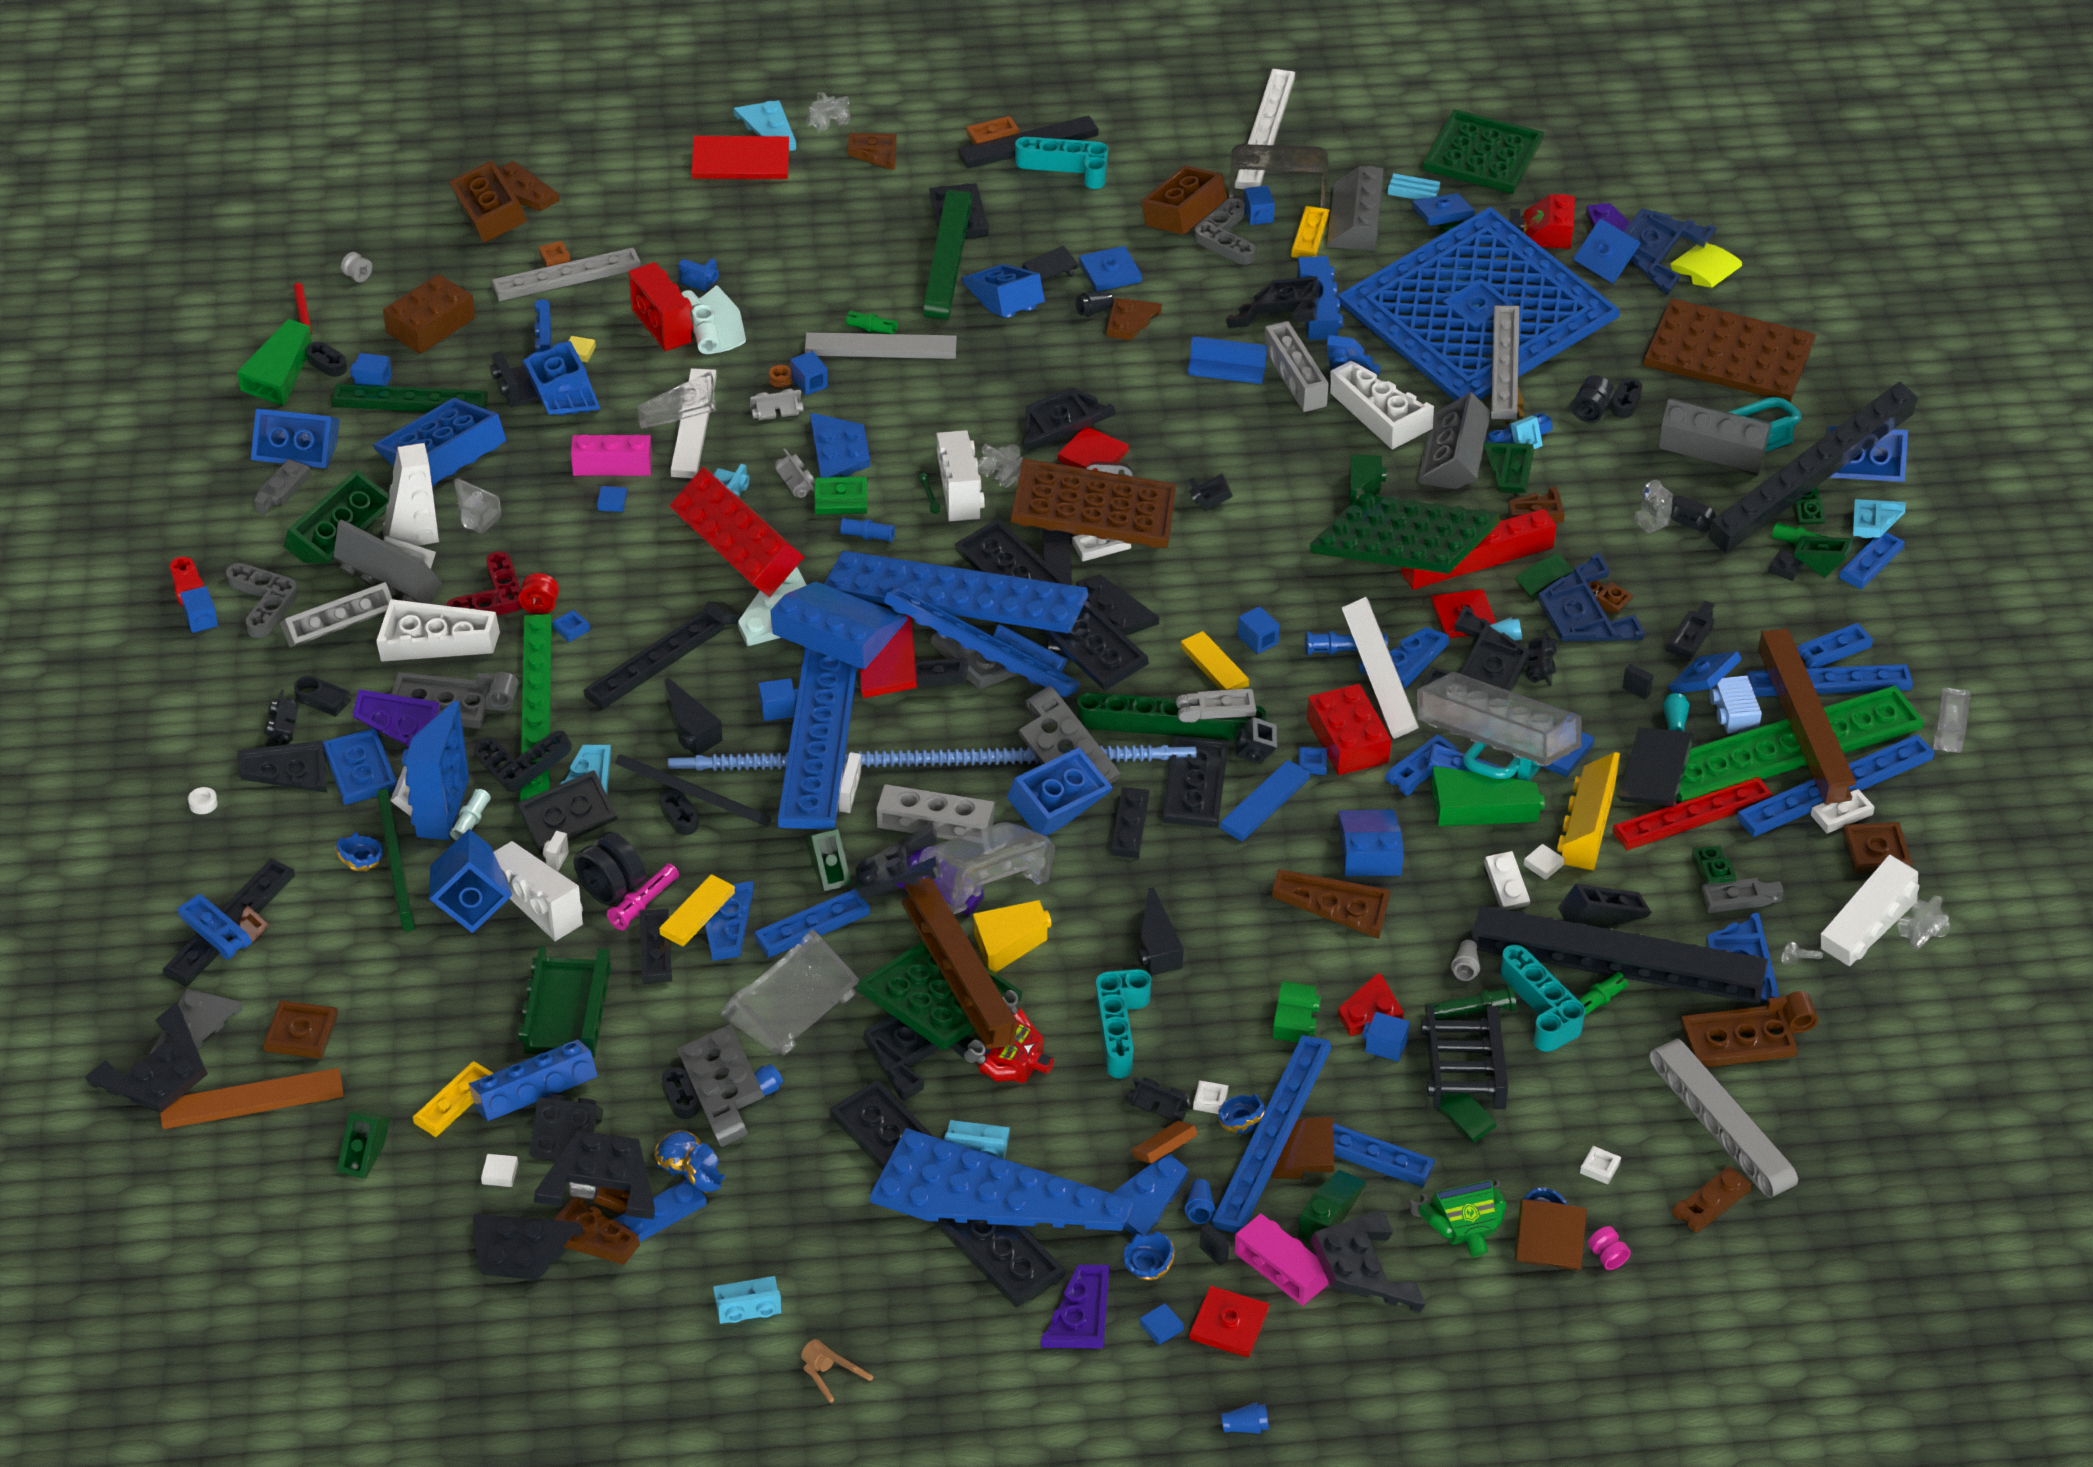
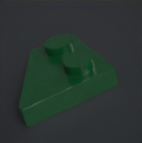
(1510, 465)

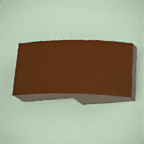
(1610, 597)

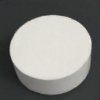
(202, 800)

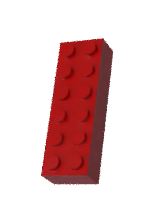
(736, 531)

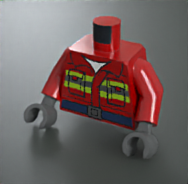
(1015, 1061)

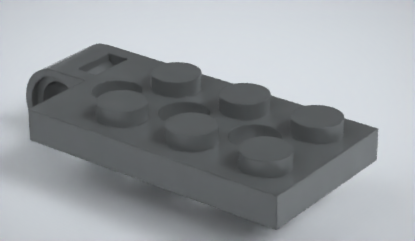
(489, 690)
(1050, 708)
(711, 1092)

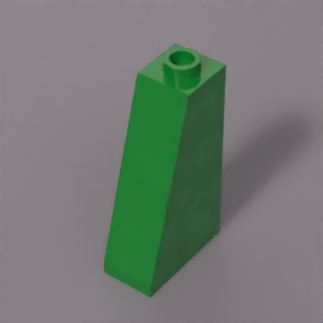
(276, 364)
(1478, 800)

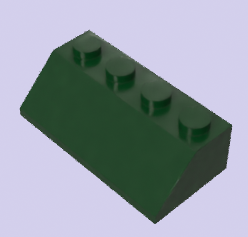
(353, 501)

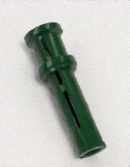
(1474, 1004)

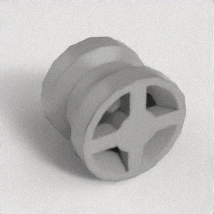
(356, 267)

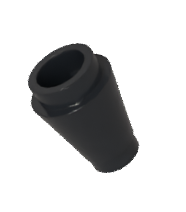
(1093, 303)

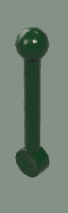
(934, 507)

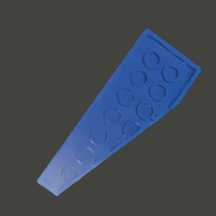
(952, 1181)

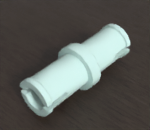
(471, 813)

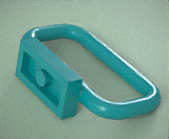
(1783, 428)
(1525, 768)

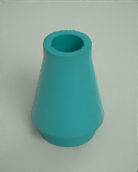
(1676, 711)

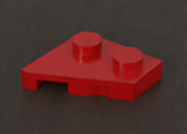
(1369, 999)

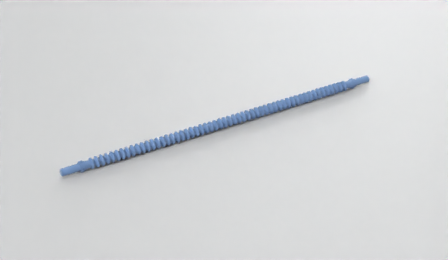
(700, 762)

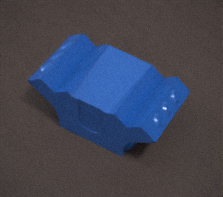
(561, 380)

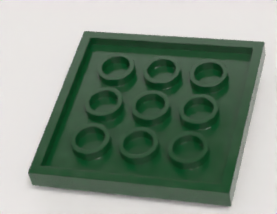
(1483, 151)
(921, 998)

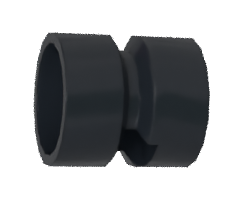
(1592, 399)

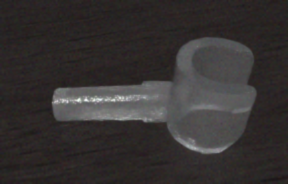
(1792, 953)

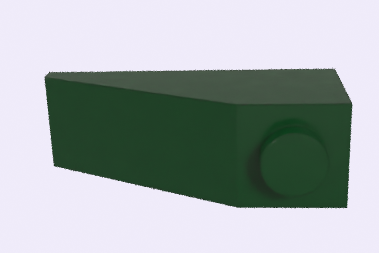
(1330, 1203)

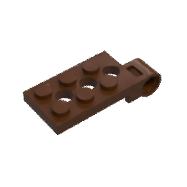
(1786, 1014)

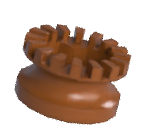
(780, 381)

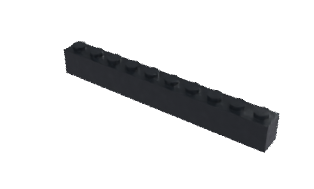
(1812, 467)
(1613, 951)

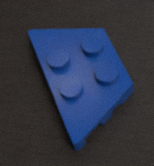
(839, 446)
(1748, 940)

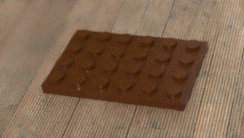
(1730, 350)
(1094, 503)

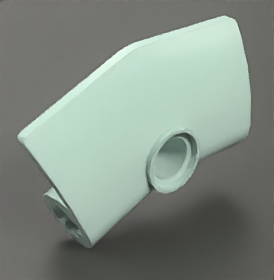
(715, 321)

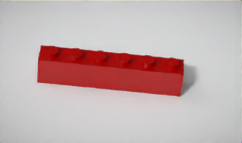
(1506, 542)

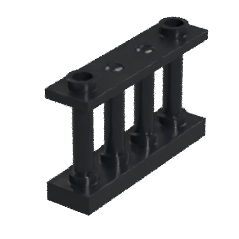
(1490, 1046)

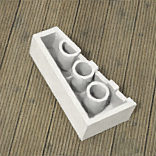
(1380, 405)
(959, 475)
(411, 501)
(434, 631)
(541, 891)
(1871, 911)

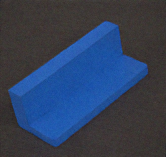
(1227, 360)

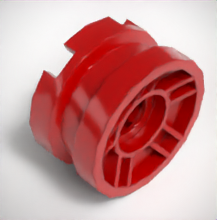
(538, 593)

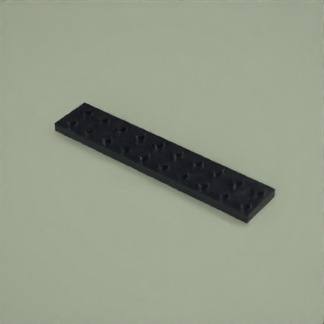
(1093, 640)
(1001, 1252)

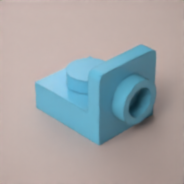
(1527, 431)

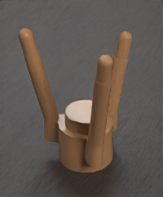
(822, 1358)

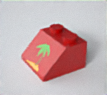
(1551, 221)

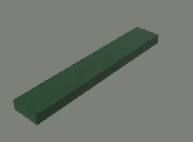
(401, 397)
(395, 860)

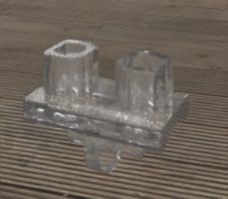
(827, 109)
(1005, 461)
(1926, 922)

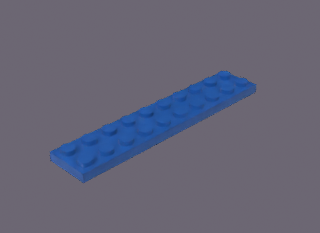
(961, 590)
(818, 743)

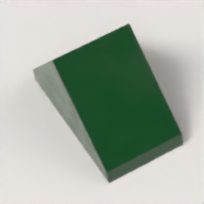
(1823, 553)

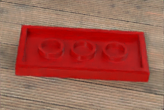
(740, 157)
(893, 667)

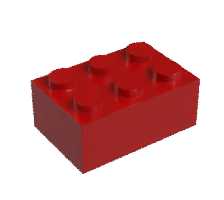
(660, 306)
(1348, 729)

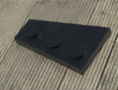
(1117, 605)
(286, 765)

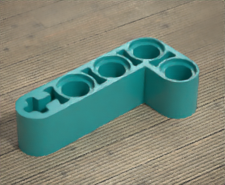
(1064, 156)
(1114, 995)
(1558, 1010)

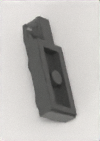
(281, 485)
(1740, 895)

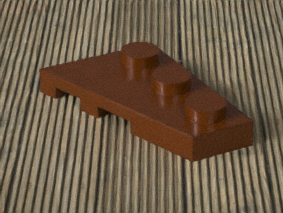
(527, 187)
(600, 1235)

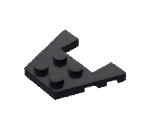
(1296, 295)
(1494, 658)
(894, 866)
(900, 1047)
(163, 1073)
(604, 1163)
(1353, 1264)

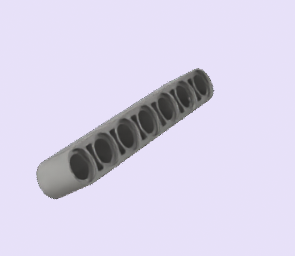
(1723, 1118)

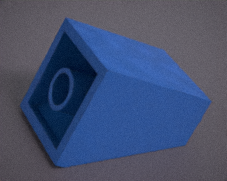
(468, 881)

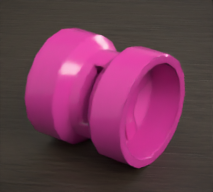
(1611, 1251)

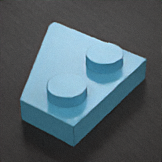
(1875, 517)

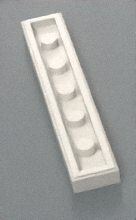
(690, 438)
(1380, 668)

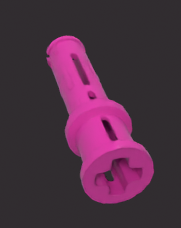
(637, 901)

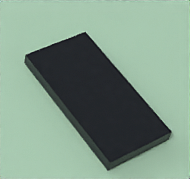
(1196, 783)

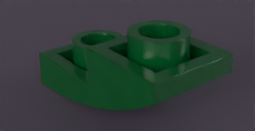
(1809, 509)
(1543, 574)
(1713, 865)
(1467, 1115)

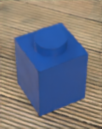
(1259, 205)
(371, 370)
(809, 373)
(198, 609)
(1258, 630)
(777, 699)
(1386, 1036)

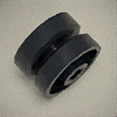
(609, 868)

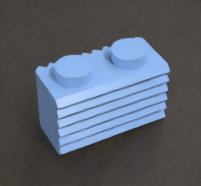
(1736, 704)

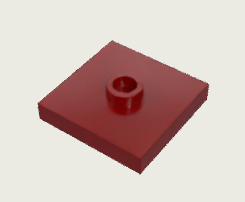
(1449, 606)
(1229, 1321)

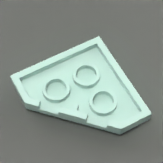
(756, 621)

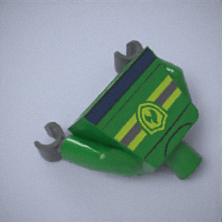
(1464, 1213)

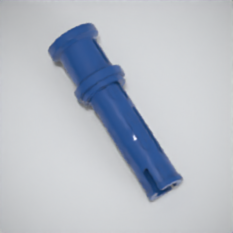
(1331, 643)

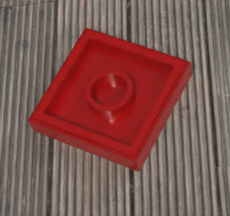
(1092, 446)

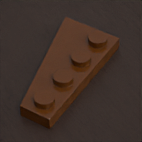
(1339, 901)

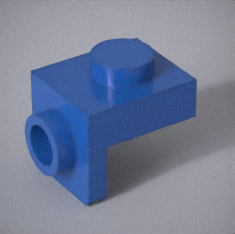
(698, 275)

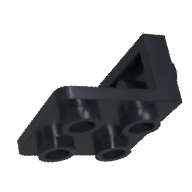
(512, 382)
(558, 1122)

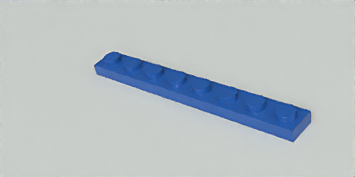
(973, 638)
(1866, 771)
(1271, 1134)

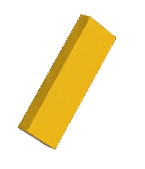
(1310, 232)
(1214, 662)
(697, 910)
(450, 1101)

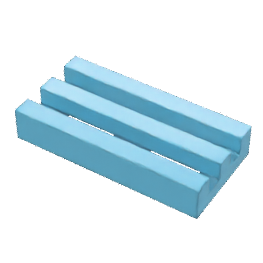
(1413, 187)

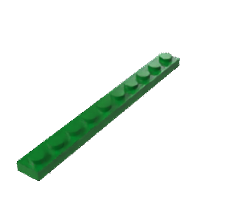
(536, 693)

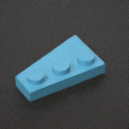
(766, 120)
(592, 758)

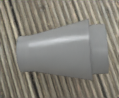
(1466, 962)

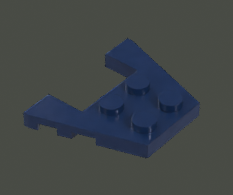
(1657, 237)
(1577, 613)

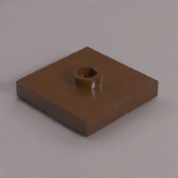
(1873, 843)
(300, 1029)

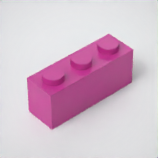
(611, 455)
(1280, 1259)

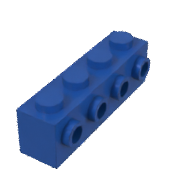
(533, 1078)

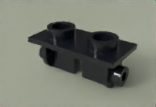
(1541, 661)
(277, 727)
(1170, 1101)

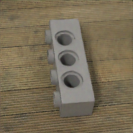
(1296, 366)
(336, 615)
(951, 815)

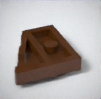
(874, 148)

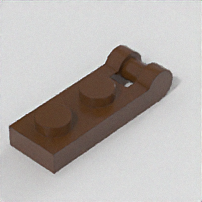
(1712, 1199)

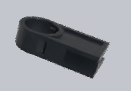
(325, 698)

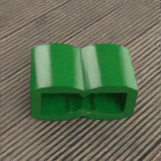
(1295, 1011)

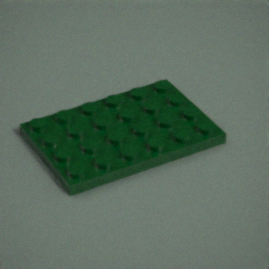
(1405, 533)

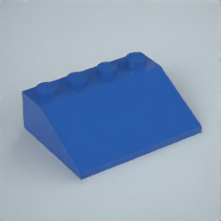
(451, 434)
(835, 623)
(437, 774)

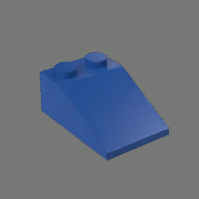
(1006, 289)
(1058, 791)
(1370, 842)

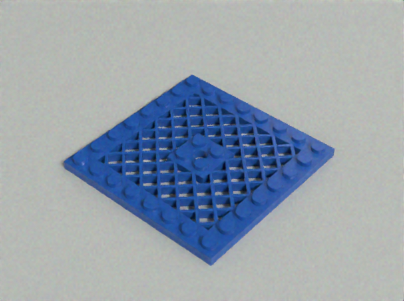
(1490, 229)

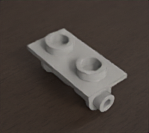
(764, 404)
(791, 468)

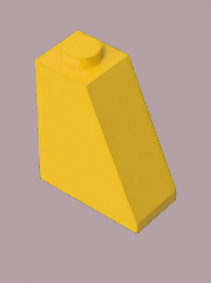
(1010, 932)

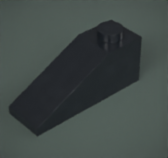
(693, 723)
(1602, 906)
(1160, 945)

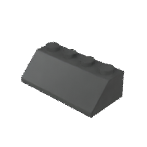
(1356, 209)
(1714, 435)
(1455, 444)
(382, 562)

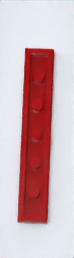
(1690, 813)

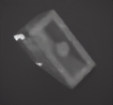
(476, 506)
(1951, 720)

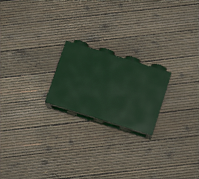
(564, 1002)

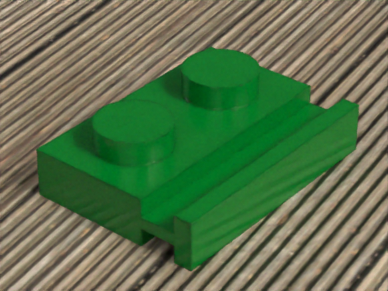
(841, 495)

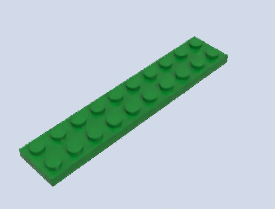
(1776, 750)

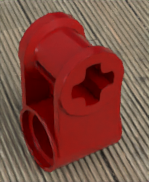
(184, 576)

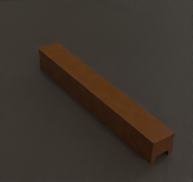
(1806, 716)
(960, 964)

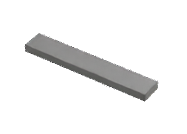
(565, 274)
(881, 345)
(1505, 362)

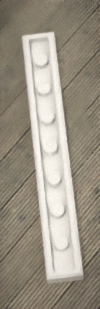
(1267, 121)

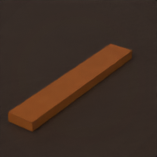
(253, 1098)

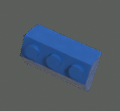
(295, 437)
(1879, 462)

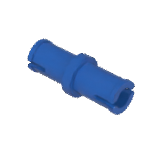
(867, 529)

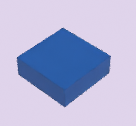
(612, 499)
(571, 626)
(1313, 760)
(1161, 1324)

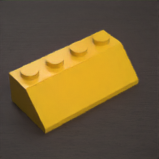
(1589, 812)

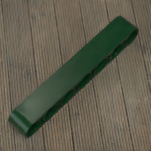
(947, 254)
(1152, 716)

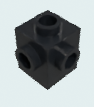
(1256, 740)

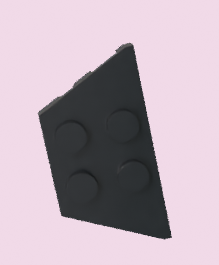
(1061, 416)
(520, 1245)

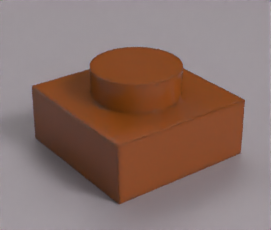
(554, 254)

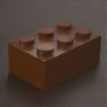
(1184, 199)
(488, 201)
(429, 313)

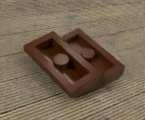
(1307, 1149)
(1550, 1234)

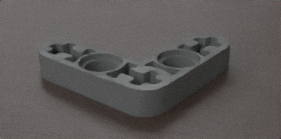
(1212, 233)
(279, 591)

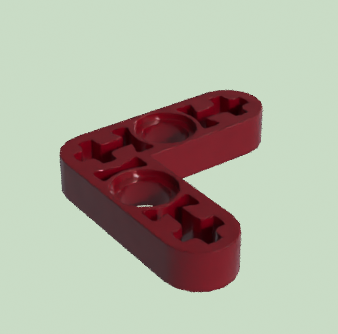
(498, 596)

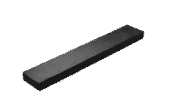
(1004, 147)
(652, 660)
(693, 790)
(255, 894)

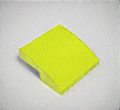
(1706, 265)

